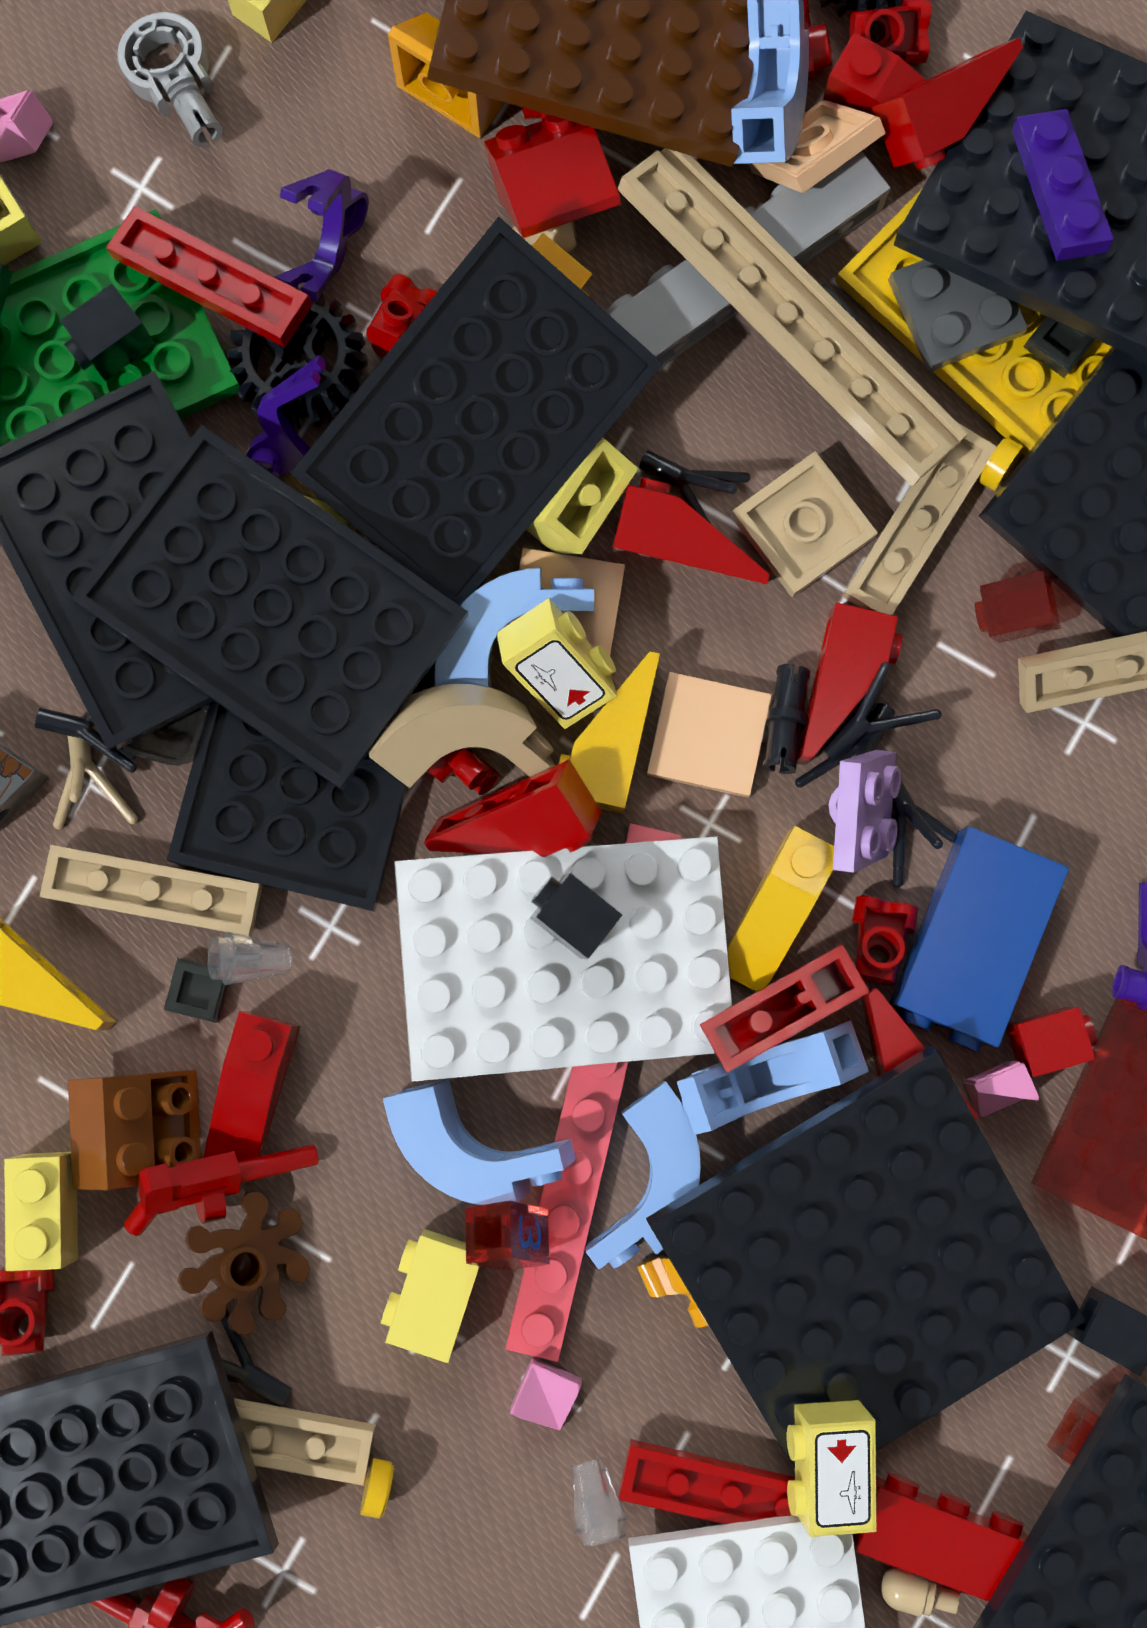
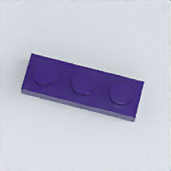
(1062, 185)

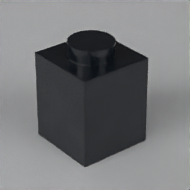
(106, 333)
(573, 914)
(1113, 1330)

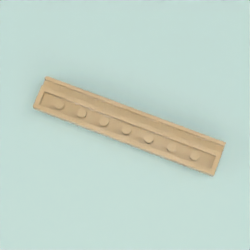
(792, 312)

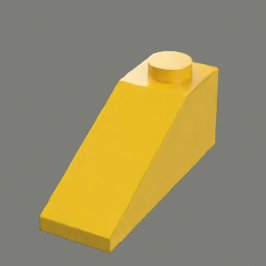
(610, 743)
(779, 908)
(39, 988)

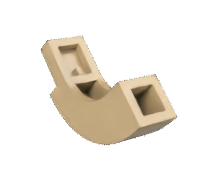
(454, 719)

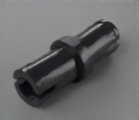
(786, 719)

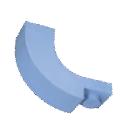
(773, 114)
(490, 609)
(779, 1074)
(456, 1163)
(674, 1171)

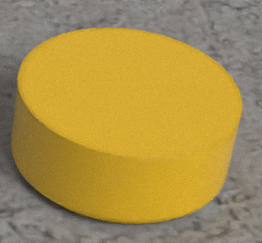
(1000, 464)
(377, 1488)

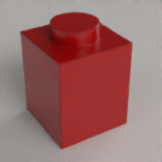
(1053, 1040)

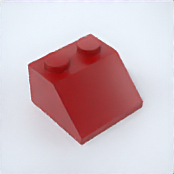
(550, 173)

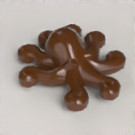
(244, 1265)

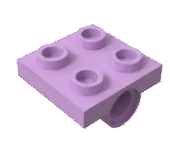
(864, 810)

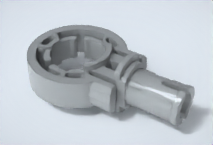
(173, 80)

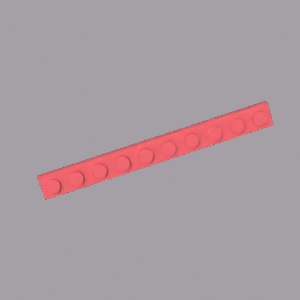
(588, 1121)

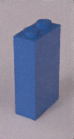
(978, 939)

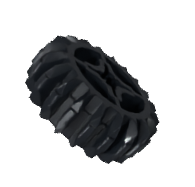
(309, 339)

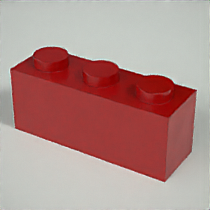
(940, 1538)

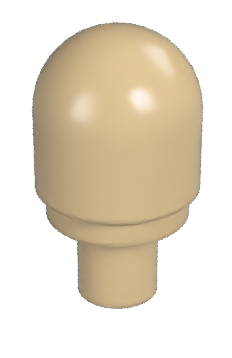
(916, 1594)

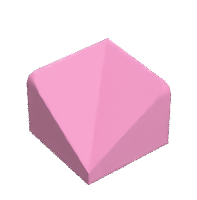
(22, 125)
(1000, 1087)
(545, 1394)

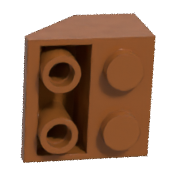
(131, 1125)

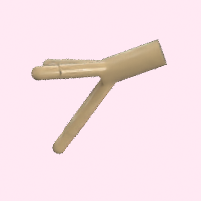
(82, 762)

